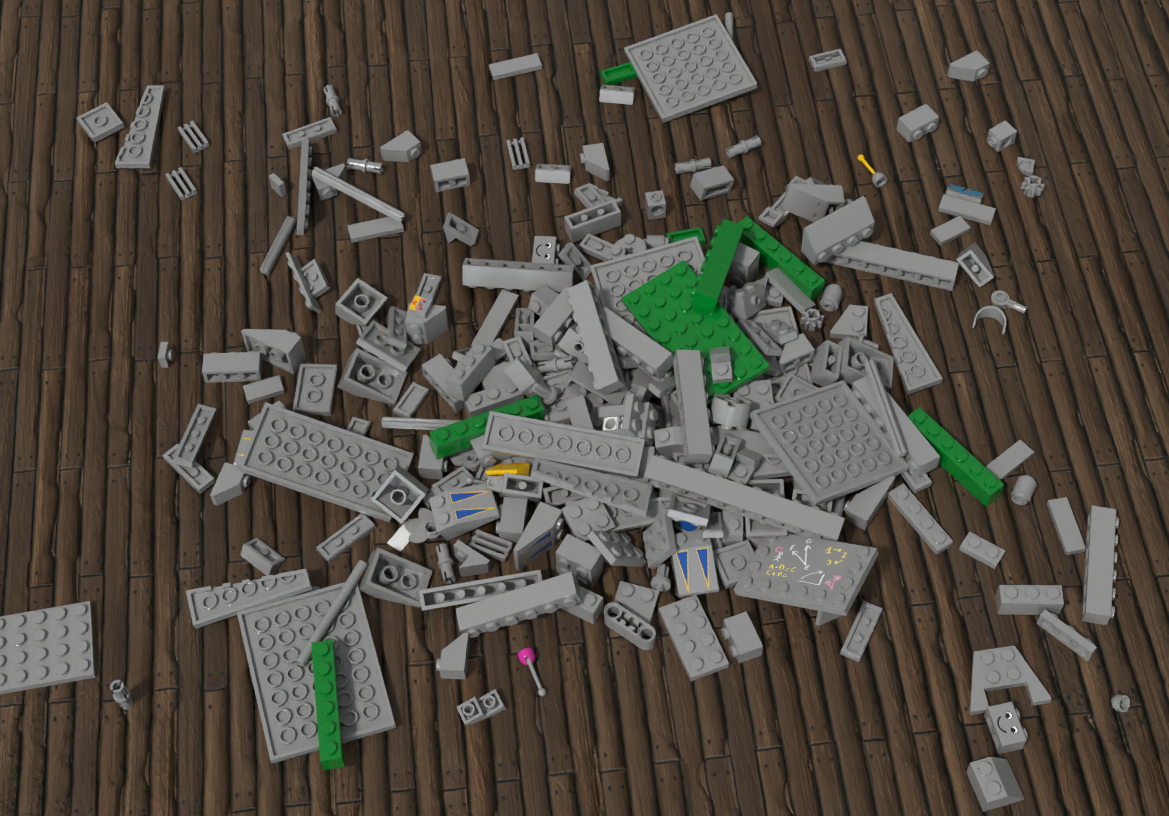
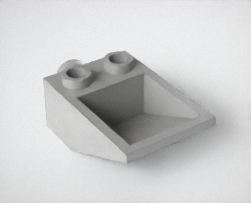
(813, 200)

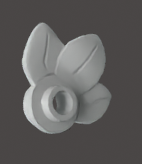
(466, 458)
(420, 527)

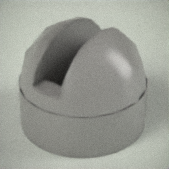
(1121, 706)

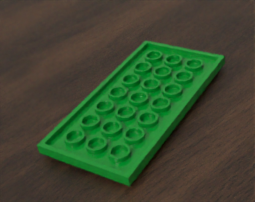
(670, 319)

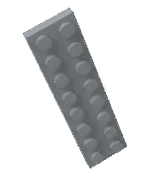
(563, 444)

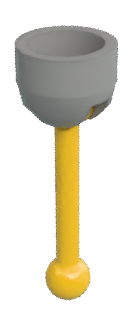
(878, 178)

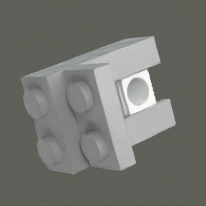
(631, 419)

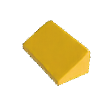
(512, 468)

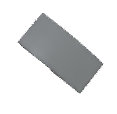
(481, 708)

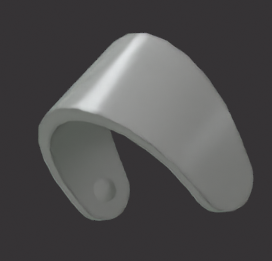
(994, 312)

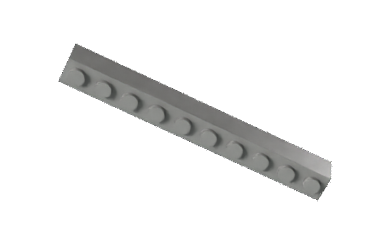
(743, 500)

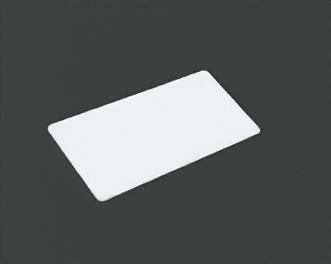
(400, 538)

